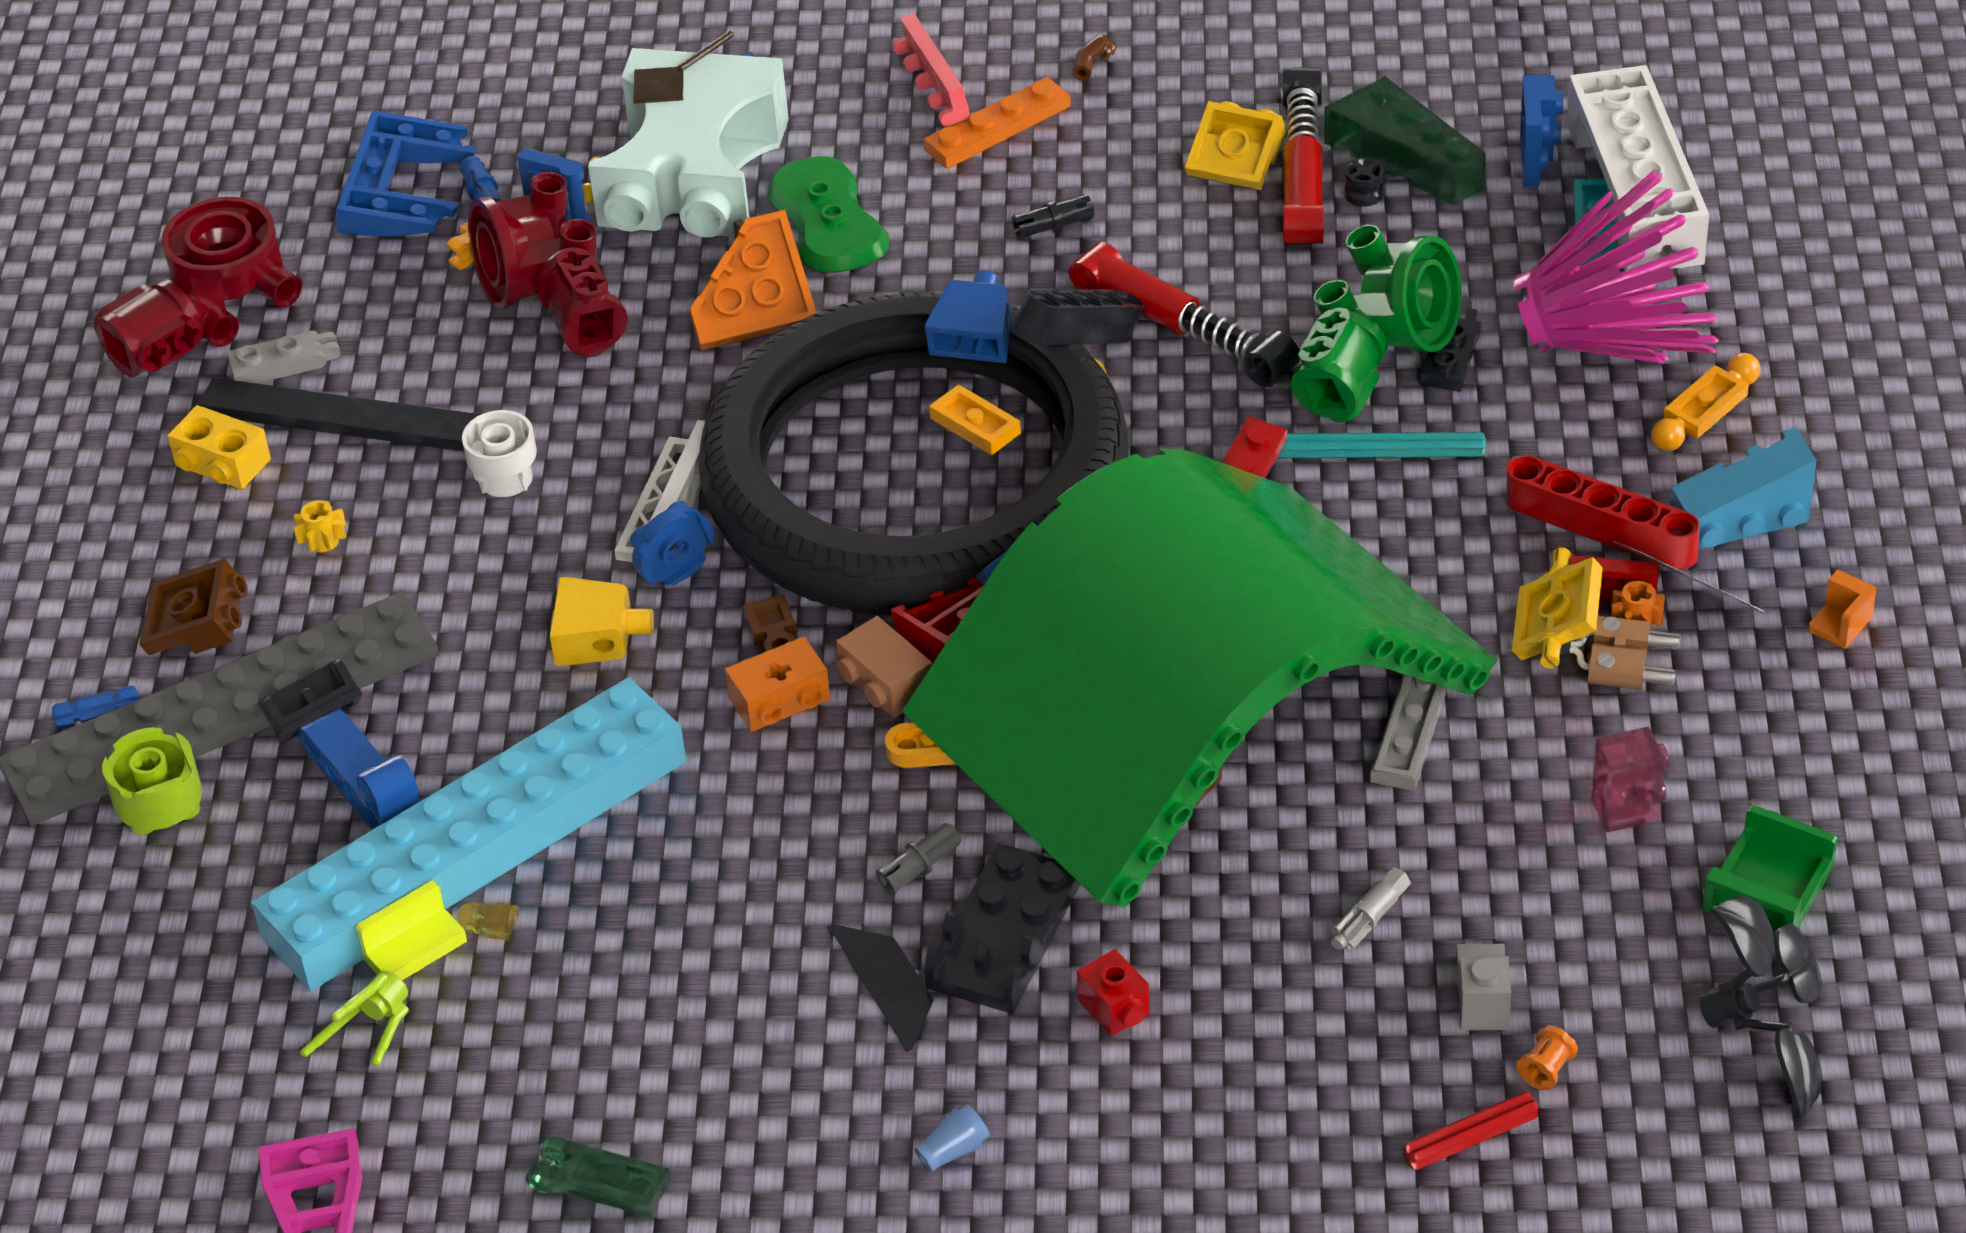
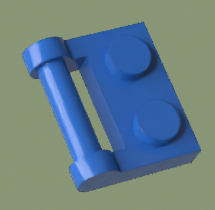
(536, 162)

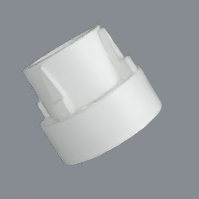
(500, 452)

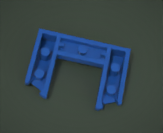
(392, 138)

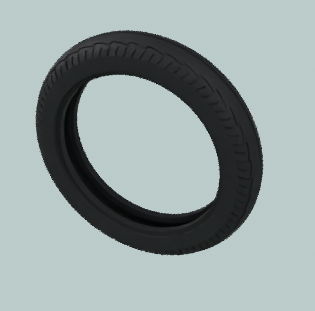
(859, 340)

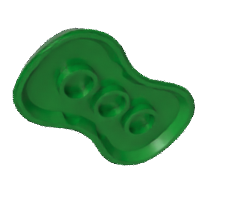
(825, 209)

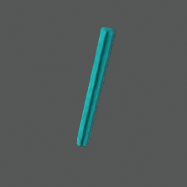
(1383, 445)

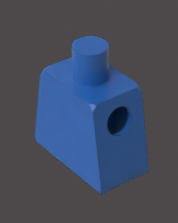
(971, 320)

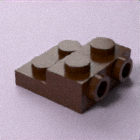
(194, 609)

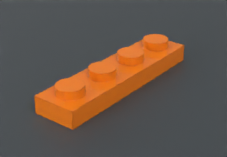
(997, 122)

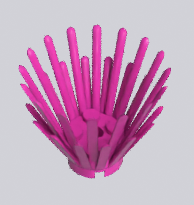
(1597, 304)

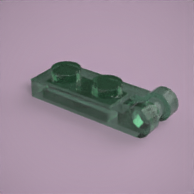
(599, 1176)

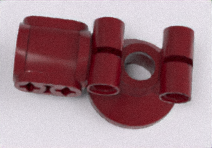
(531, 250)
(212, 255)

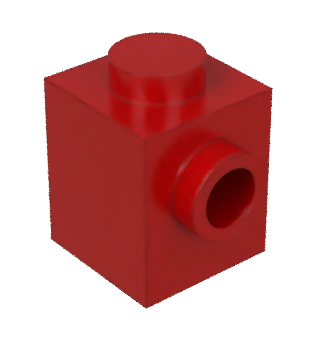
(1113, 992)

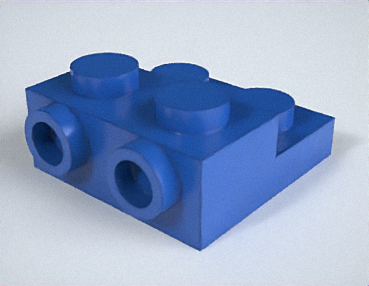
(1537, 125)

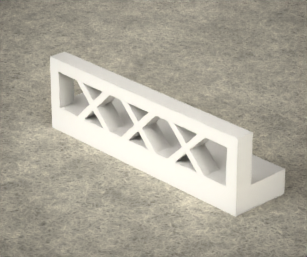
(682, 486)

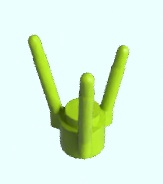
(377, 1000)

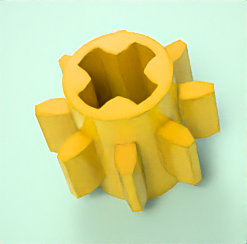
(319, 526)

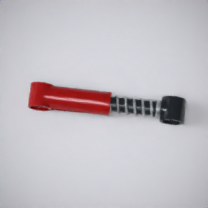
(1302, 157)
(1263, 356)

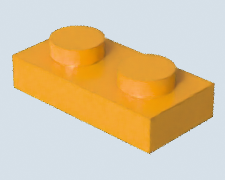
(975, 419)

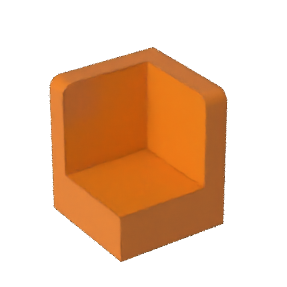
(1846, 609)

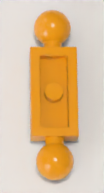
(1705, 402)

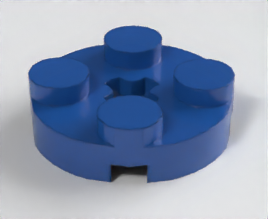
(677, 526)

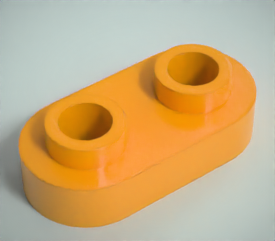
(910, 747)

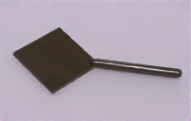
(668, 82)

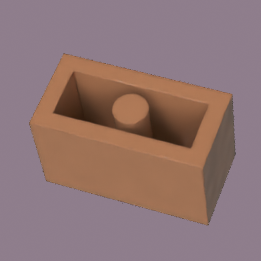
(881, 665)

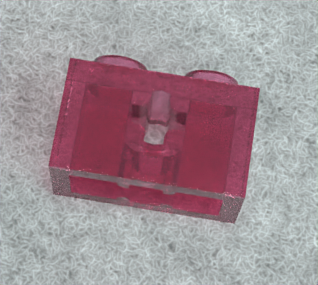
(1629, 779)

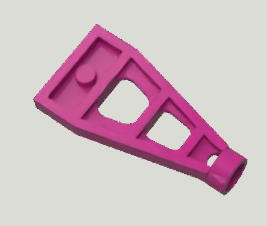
(309, 1164)

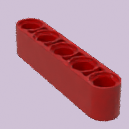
(1602, 511)

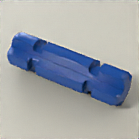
(92, 706)

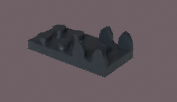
(1001, 929)

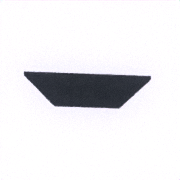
(888, 979)

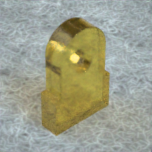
(493, 920)

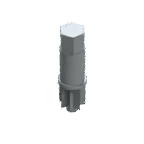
(1365, 914)

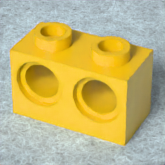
(219, 447)

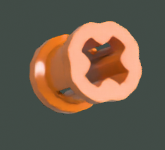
(1546, 1057)

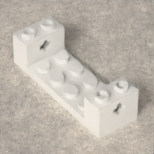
(1631, 137)

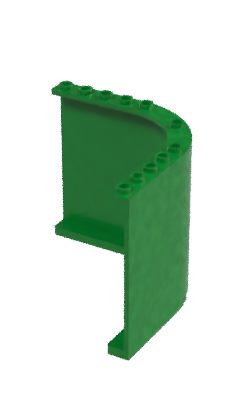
(1147, 641)

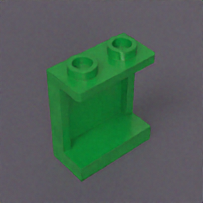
(1775, 864)

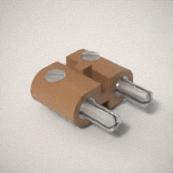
(1621, 653)

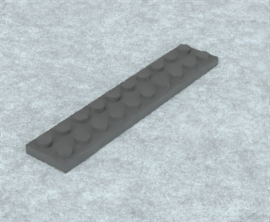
(217, 704)

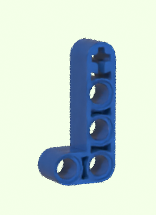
(370, 784)

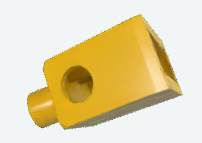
(594, 622)

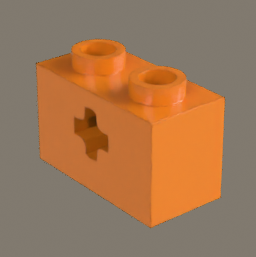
(777, 684)

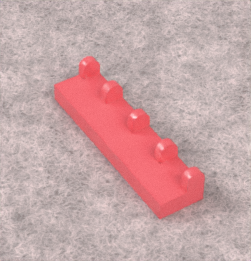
(936, 71)

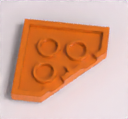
(754, 286)

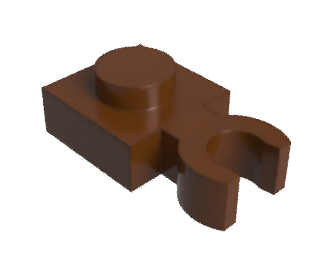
(770, 622)

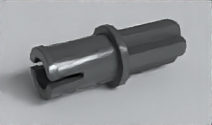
(918, 858)

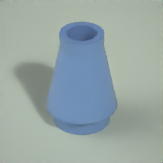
(953, 1138)

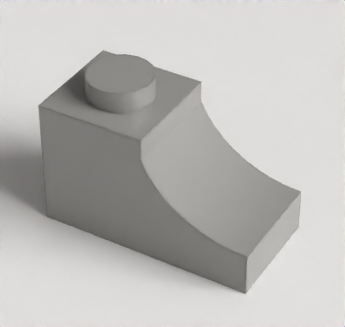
(1483, 986)

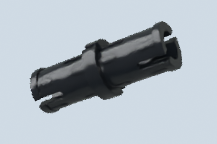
(1053, 216)

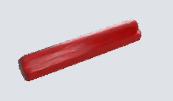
(1470, 1130)

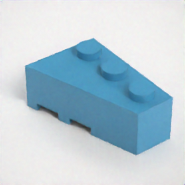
(1753, 495)

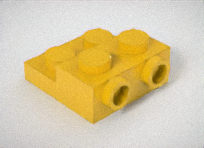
(1235, 144)

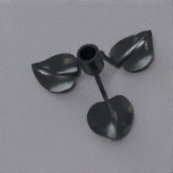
(1737, 1001)

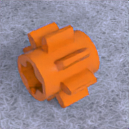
(1638, 602)

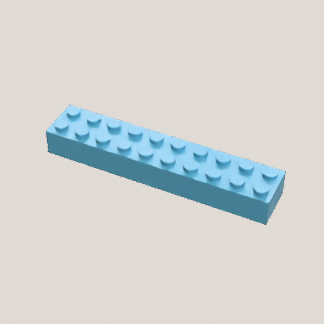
(473, 827)

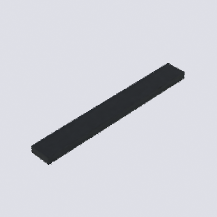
(337, 414)

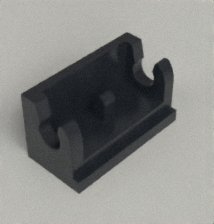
(310, 699)

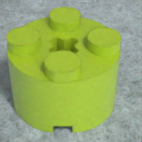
(152, 780)

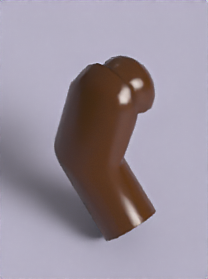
(1085, 56)

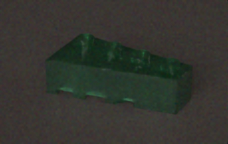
(1407, 140)

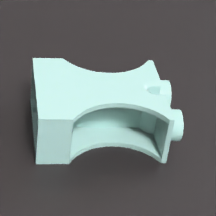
(691, 150)

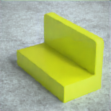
(410, 933)

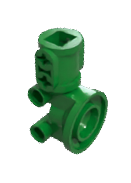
(1405, 300)

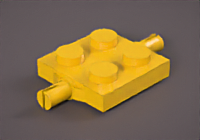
(1557, 608)

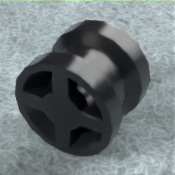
(1364, 181)

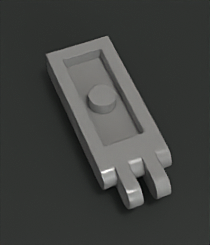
(283, 356)

